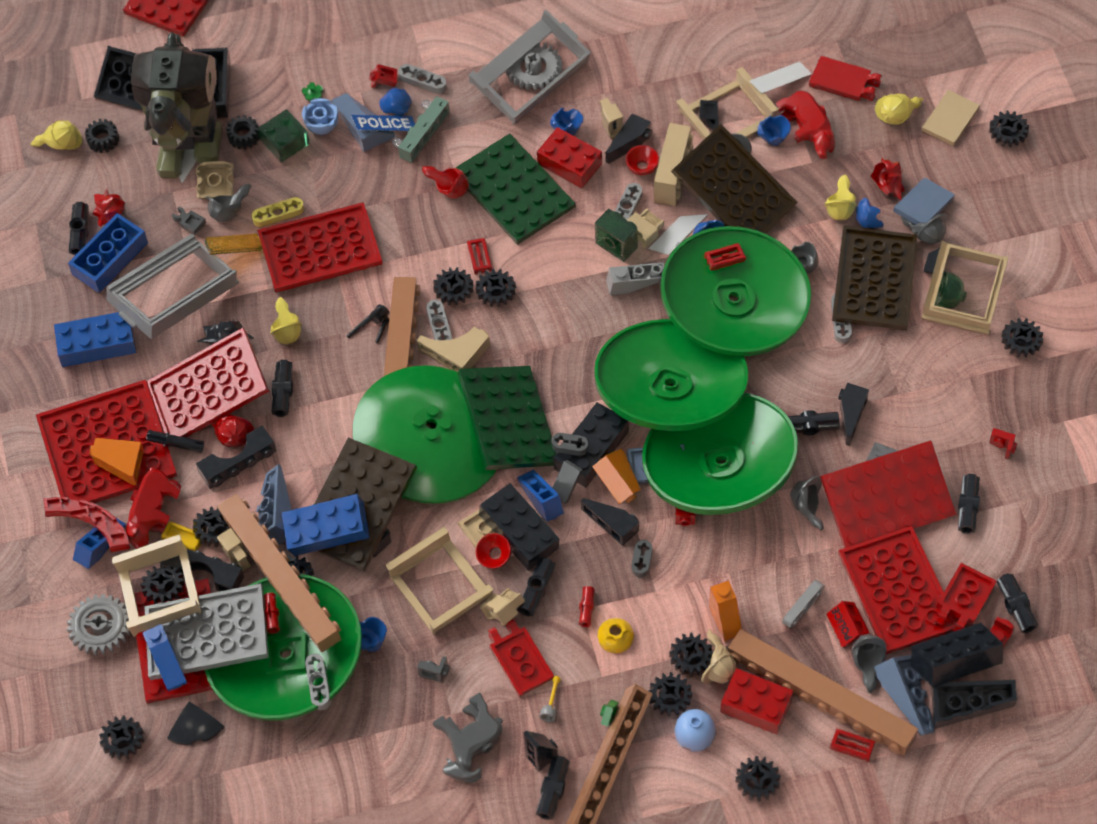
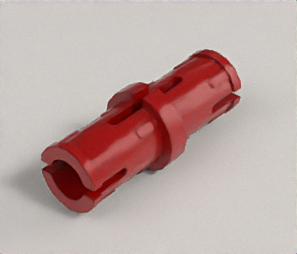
(586, 606)
(271, 613)

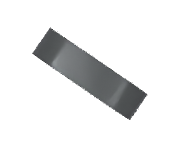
(569, 444)
(637, 558)

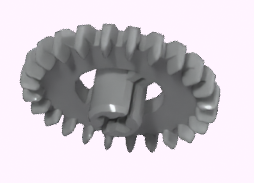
(533, 68)
(99, 624)

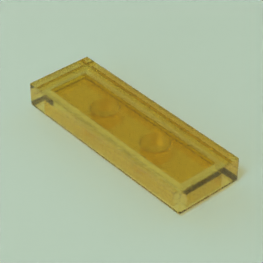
(233, 244)

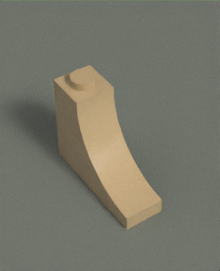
(457, 352)

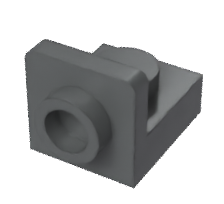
(432, 671)

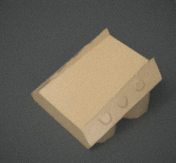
(214, 179)

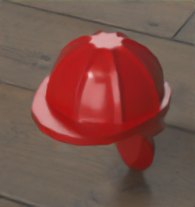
(450, 182)
(232, 430)

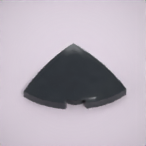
(194, 725)

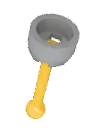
(548, 712)

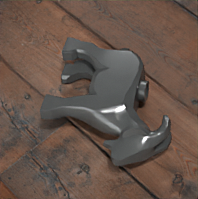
(471, 740)

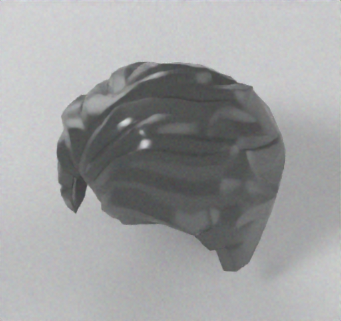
(807, 256)

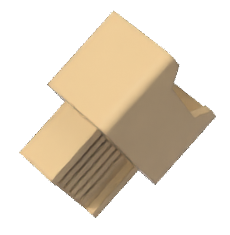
(611, 118)
(648, 227)
(234, 548)
(502, 606)

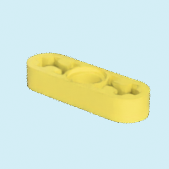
(292, 212)

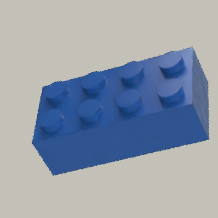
(108, 253)
(93, 339)
(325, 525)

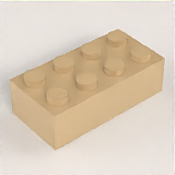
(676, 147)

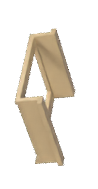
(742, 80)
(956, 318)
(422, 551)
(148, 556)

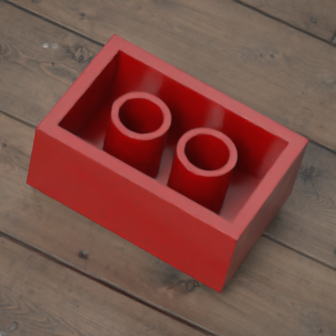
(569, 157)
(756, 701)

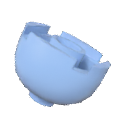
(320, 116)
(695, 730)

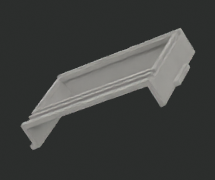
(519, 49)
(182, 308)

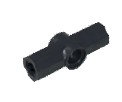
(78, 227)
(282, 388)
(812, 422)
(968, 503)
(539, 577)
(1017, 603)
(553, 787)

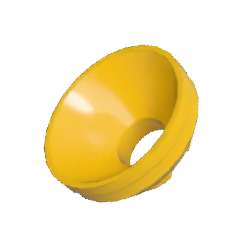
(615, 643)

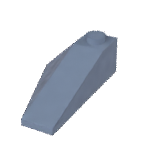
(366, 139)
(274, 503)
(905, 689)

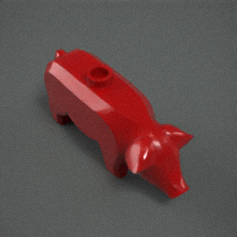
(811, 121)
(146, 511)

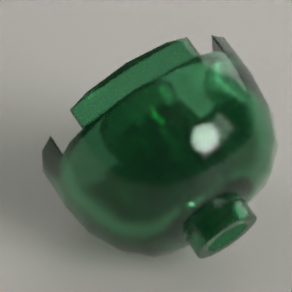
(950, 291)

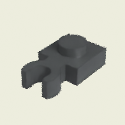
(191, 222)

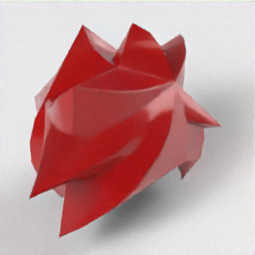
(888, 177)
(107, 207)

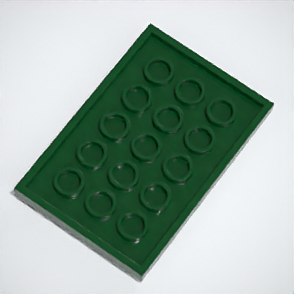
(515, 189)
(507, 417)

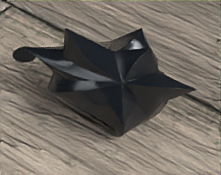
(223, 329)

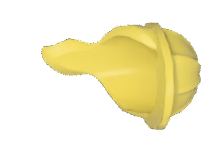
(896, 108)
(60, 136)
(841, 204)
(287, 325)

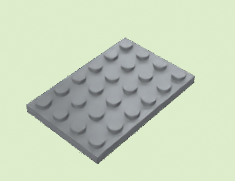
(222, 635)

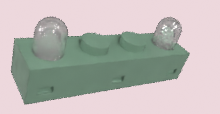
(423, 130)

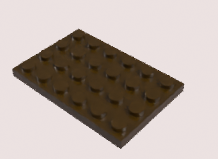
(733, 183)
(874, 278)
(379, 482)

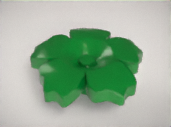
(312, 92)

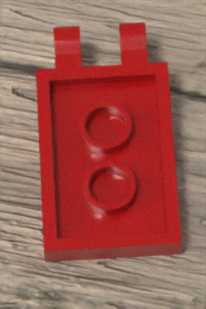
(844, 79)
(965, 596)
(520, 658)

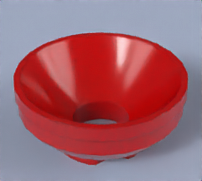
(642, 154)
(487, 544)

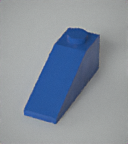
(541, 494)
(91, 547)
(165, 657)

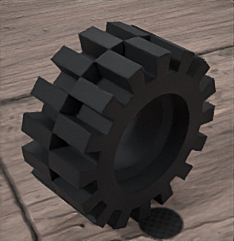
(102, 127)
(244, 140)

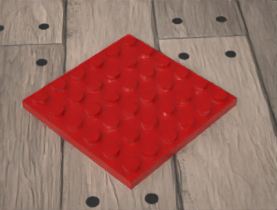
(114, 415)

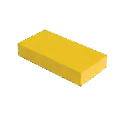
(186, 534)

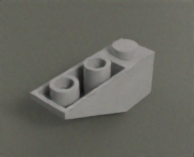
(633, 277)

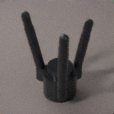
(378, 315)

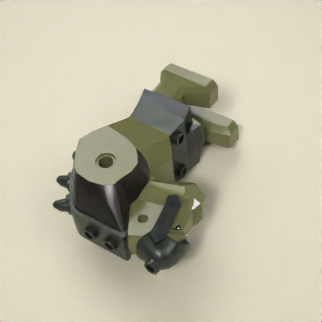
(178, 103)

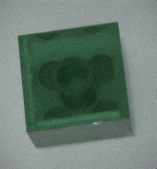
(283, 135)
(616, 234)

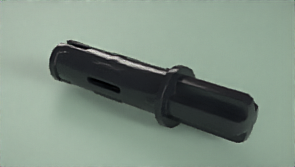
(175, 441)

